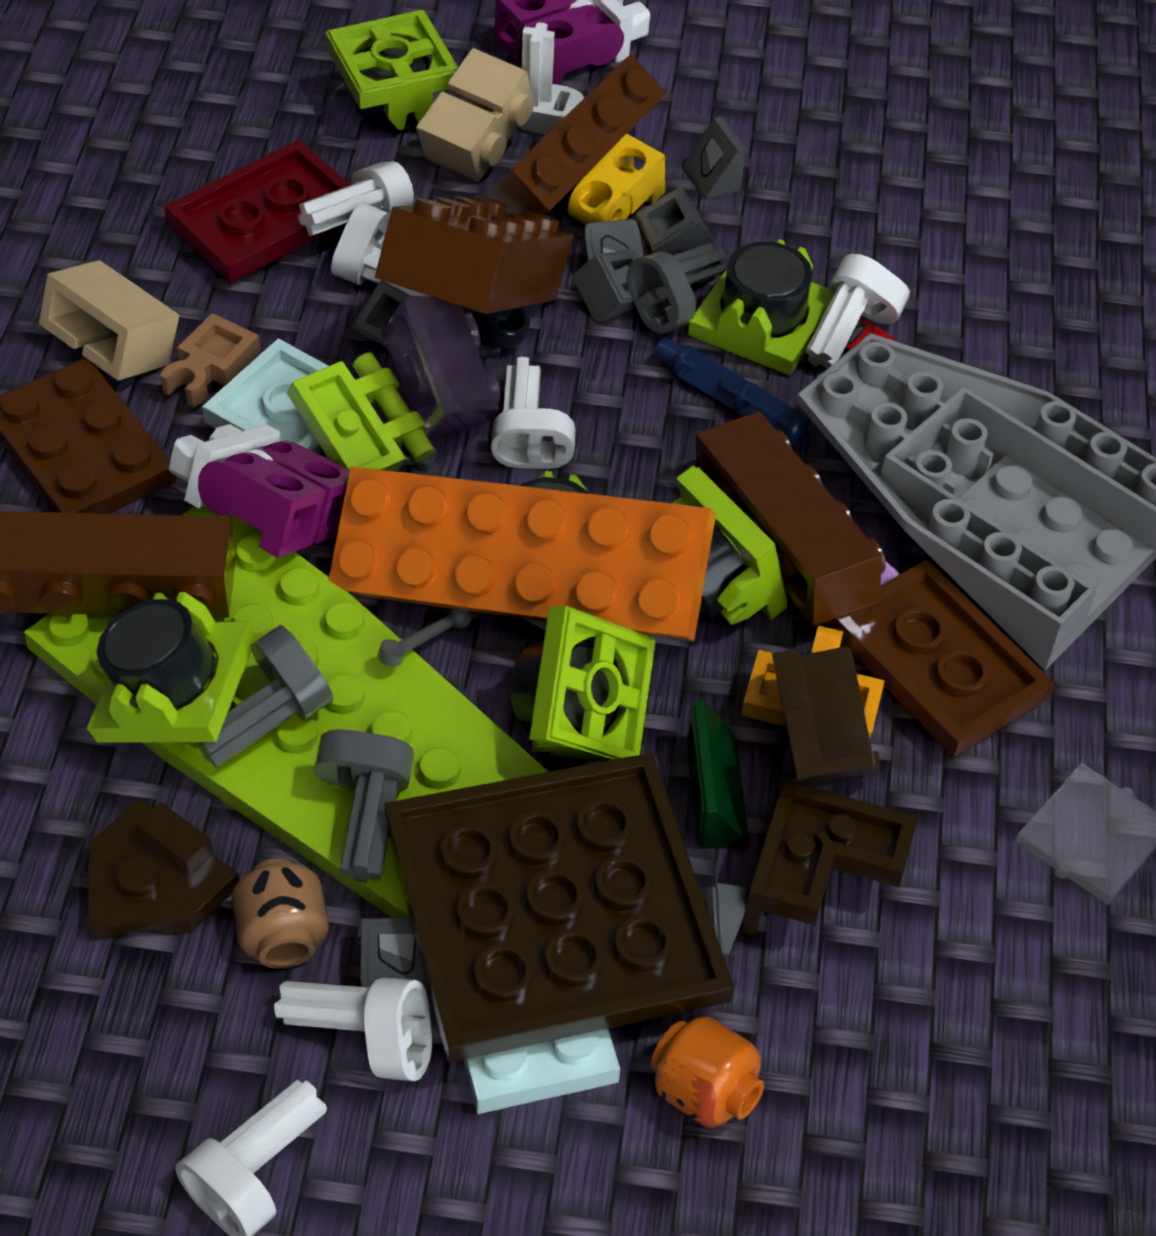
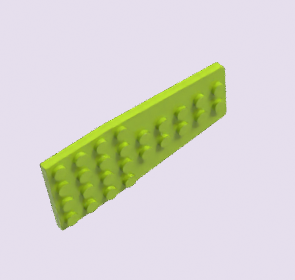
(275, 775)

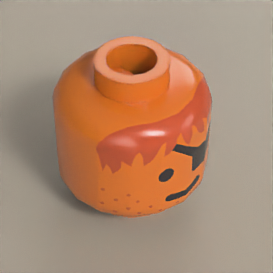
(707, 1071)

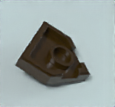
(153, 874)

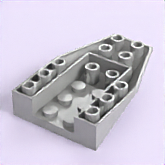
(995, 484)

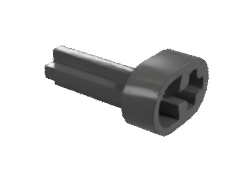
(669, 277)
(293, 690)
(377, 771)

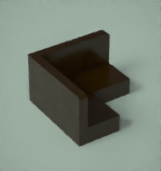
(824, 717)
(823, 832)

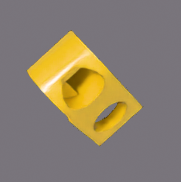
(615, 187)

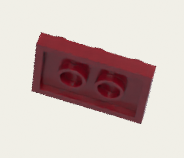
(254, 210)

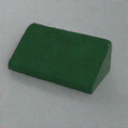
(715, 780)

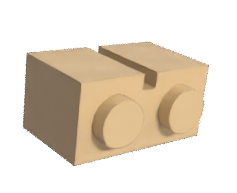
(474, 130)
(111, 317)

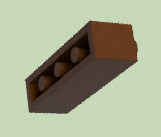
(578, 140)
(820, 550)
(112, 561)

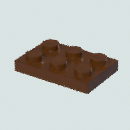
(81, 442)
(943, 658)

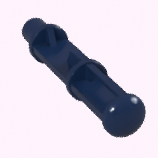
(731, 389)

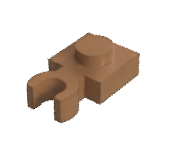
(211, 352)

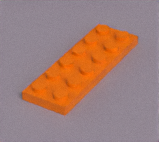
(522, 550)

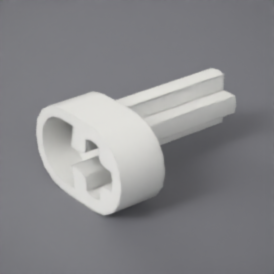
(550, 100)
(378, 185)
(361, 247)
(859, 289)
(521, 425)
(390, 1013)
(222, 1173)

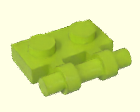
(346, 423)

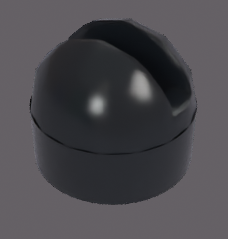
(515, 330)

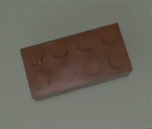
(474, 253)

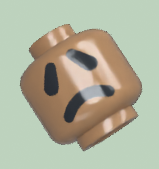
(280, 913)

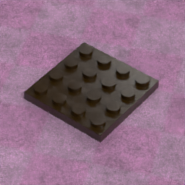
(554, 906)

